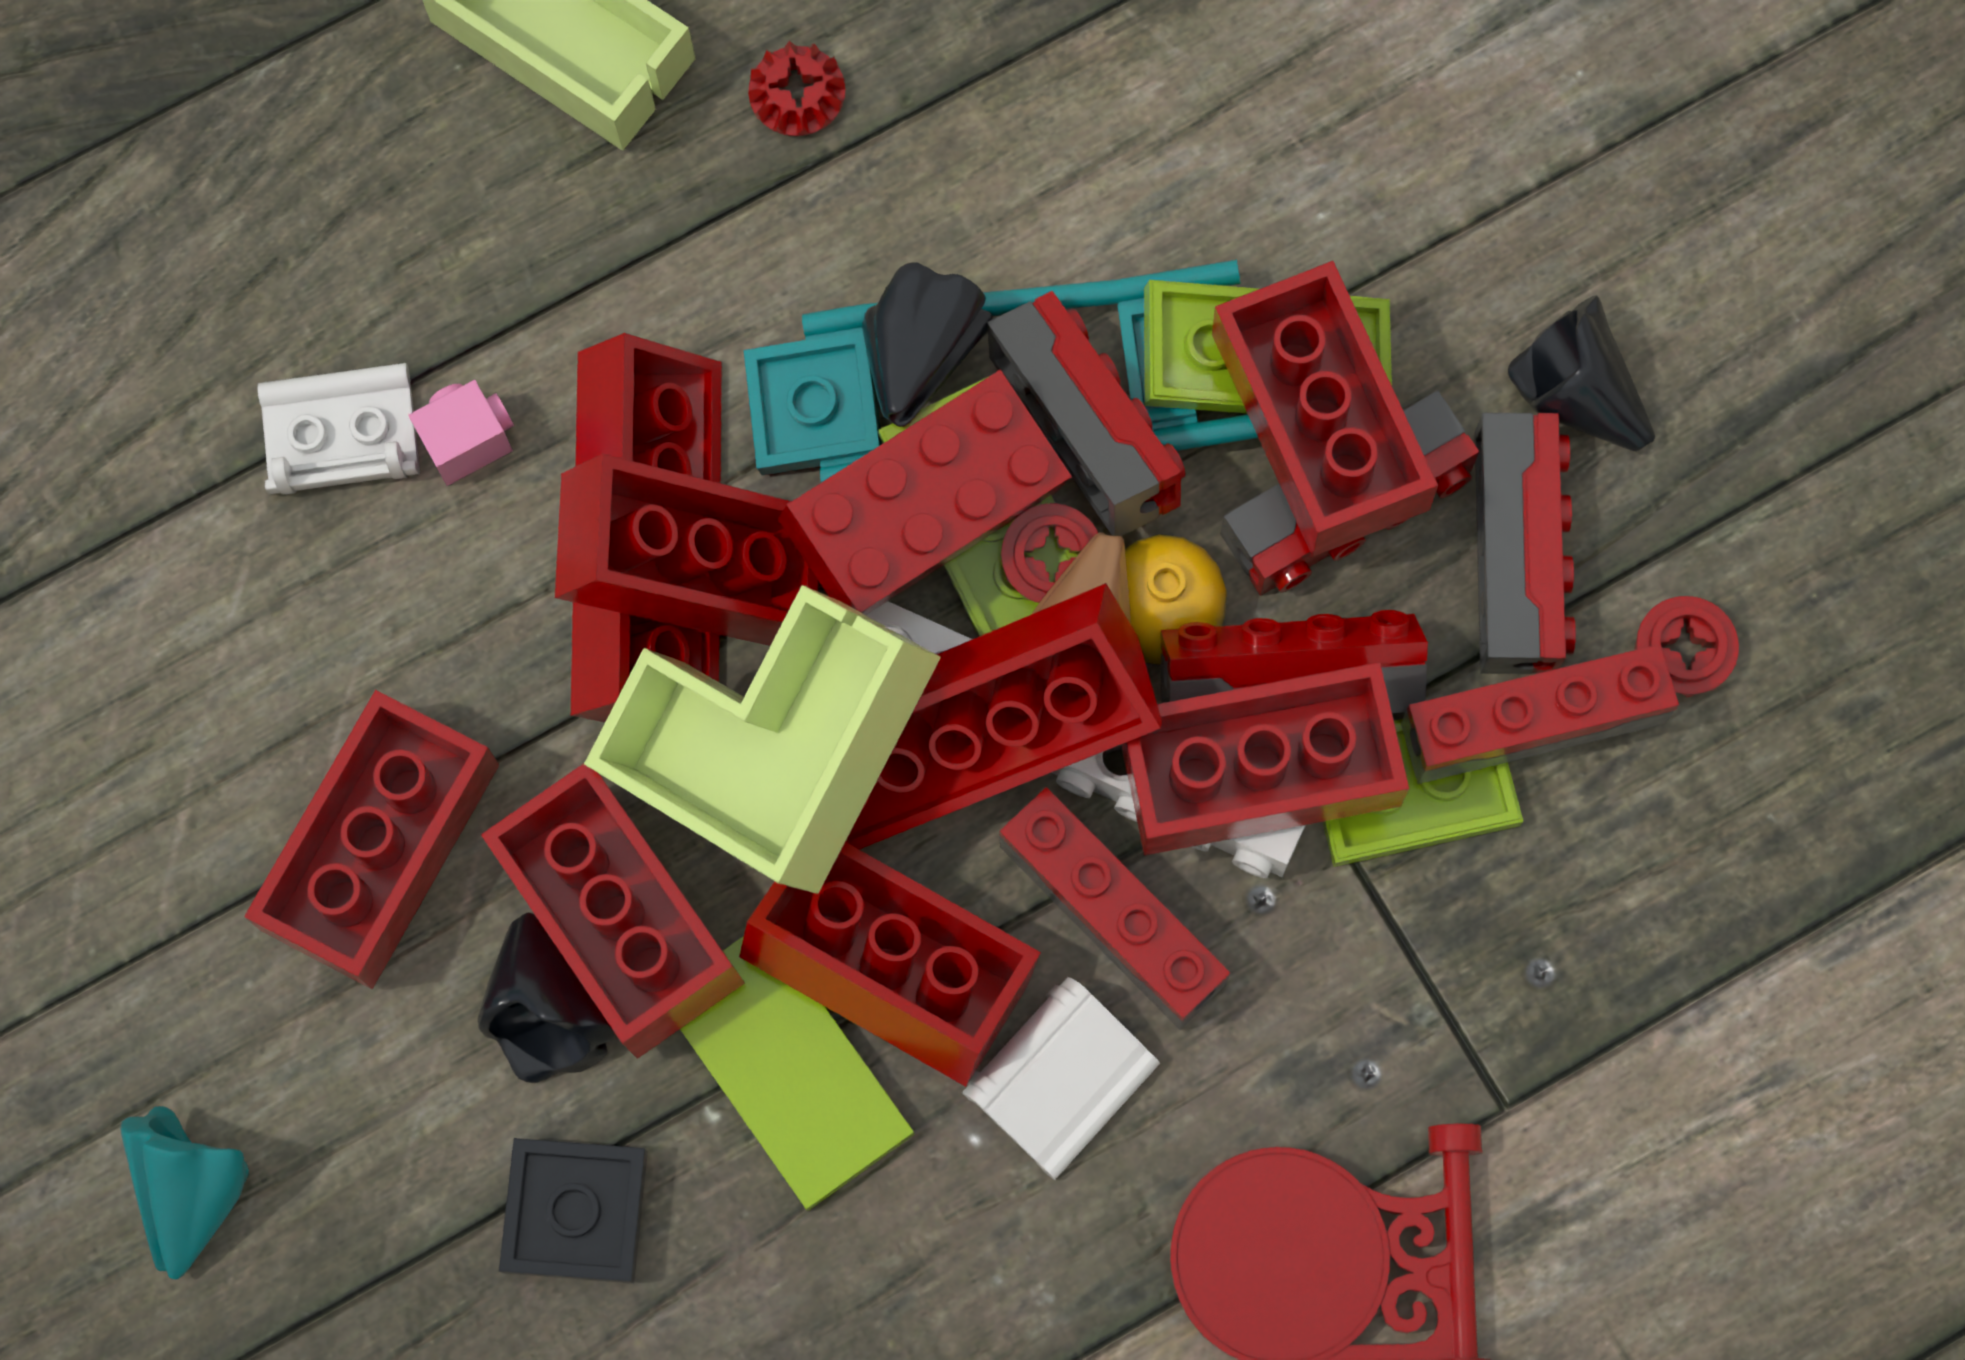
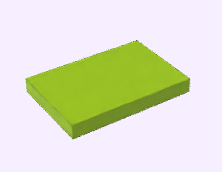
(1429, 815)

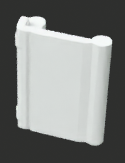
(338, 428)
(1061, 1077)

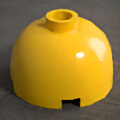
(1169, 587)

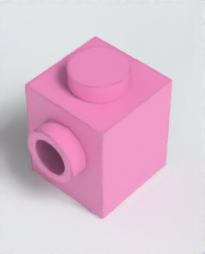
(462, 430)

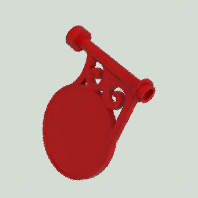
(1294, 1259)

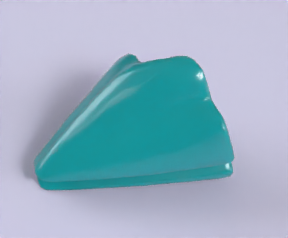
(179, 1187)

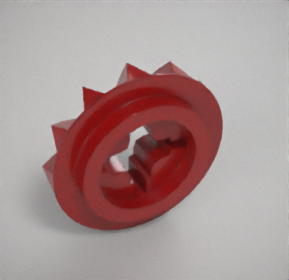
(820, 102)
(1030, 533)
(1706, 627)

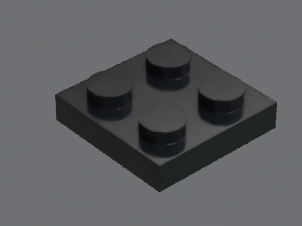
(573, 1210)

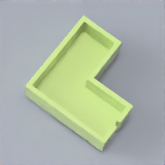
(580, 55)
(787, 762)

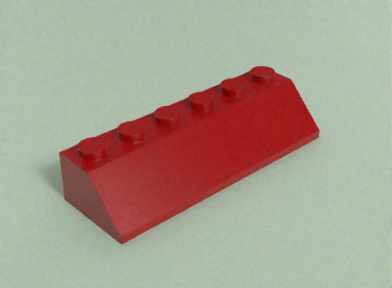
(661, 412)
(1014, 712)

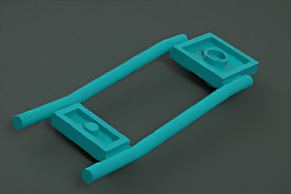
(819, 400)

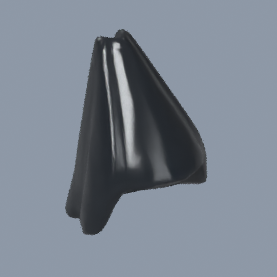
(920, 336)
(1583, 377)
(540, 1007)

